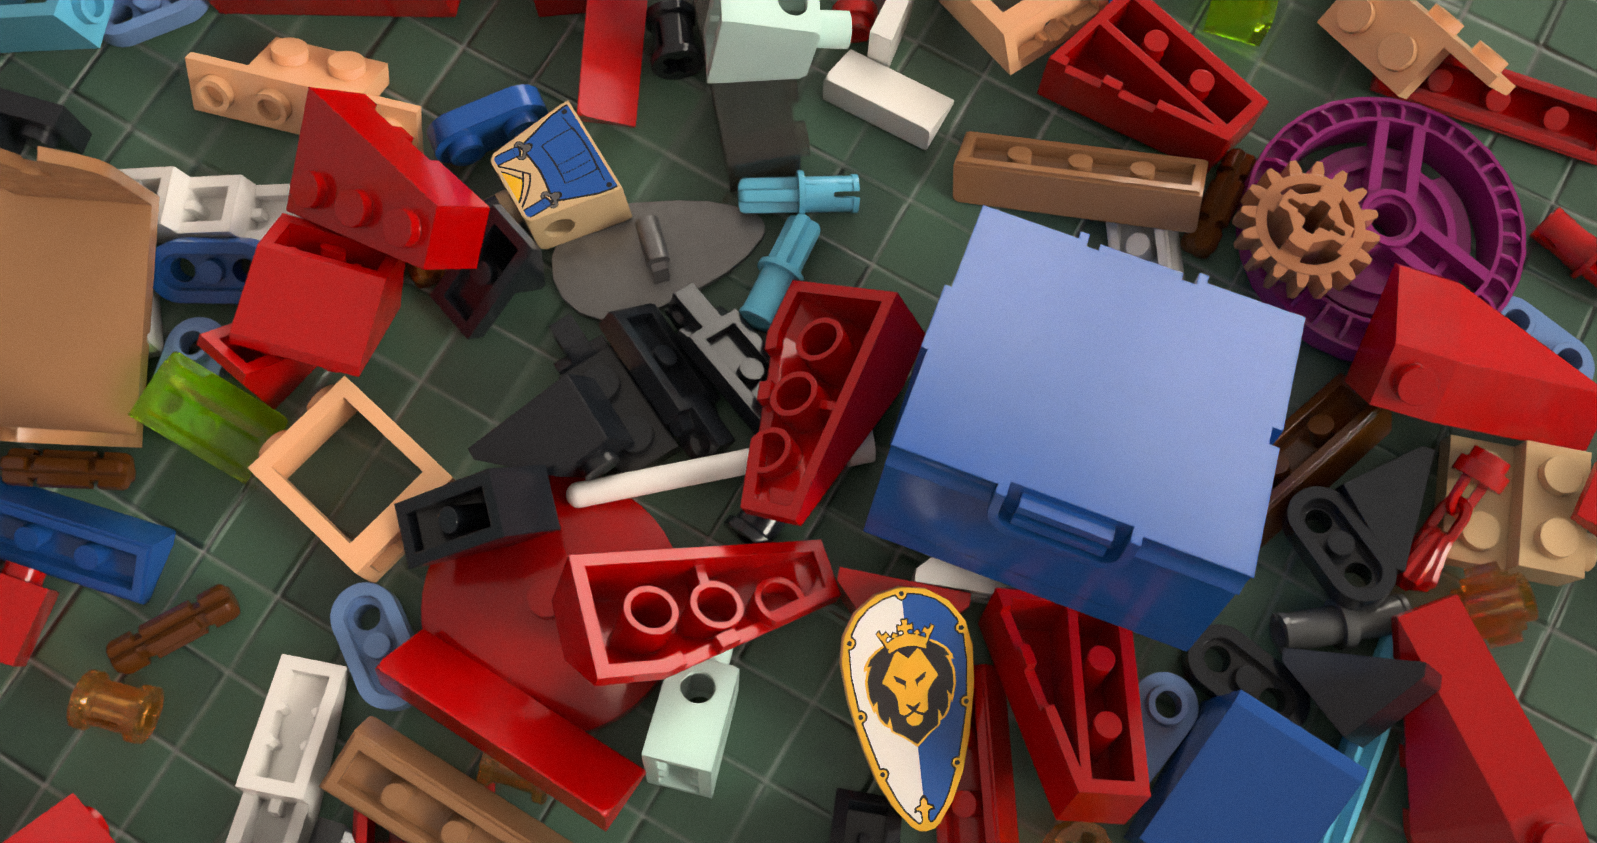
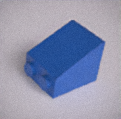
(1246, 780)

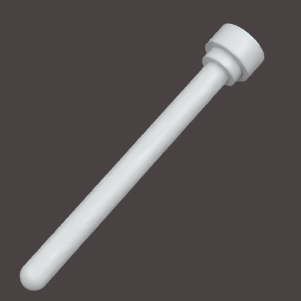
(679, 475)

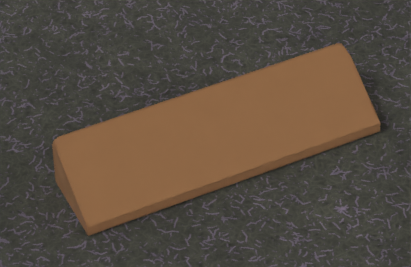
(1080, 181)
(422, 794)

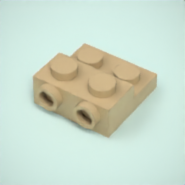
(1530, 521)

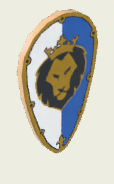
(910, 697)

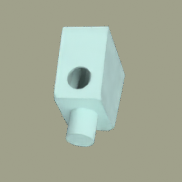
(769, 38)
(690, 737)

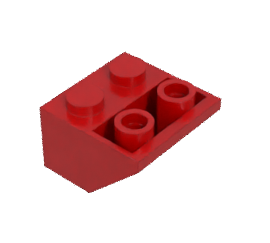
(317, 297)

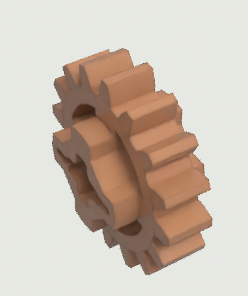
(1330, 213)

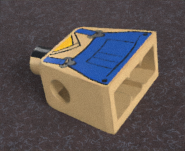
(558, 181)

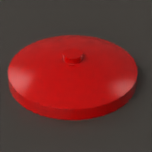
(503, 615)

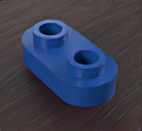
(485, 124)
(216, 264)

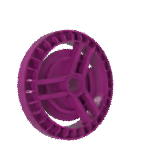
(1419, 215)

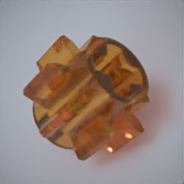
(1497, 603)

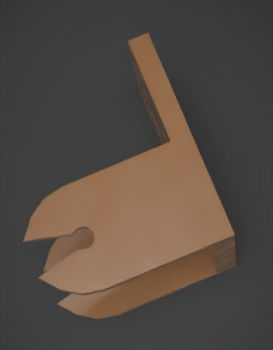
(73, 299)

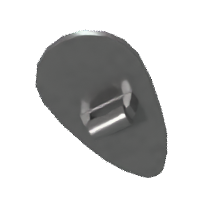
(654, 255)

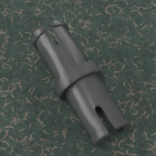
(1334, 625)

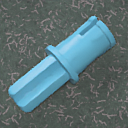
(797, 194)
(779, 270)

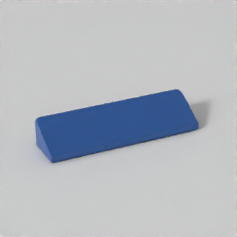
(82, 542)

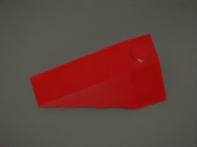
(1467, 366)
(830, 379)
(676, 607)
(1470, 747)

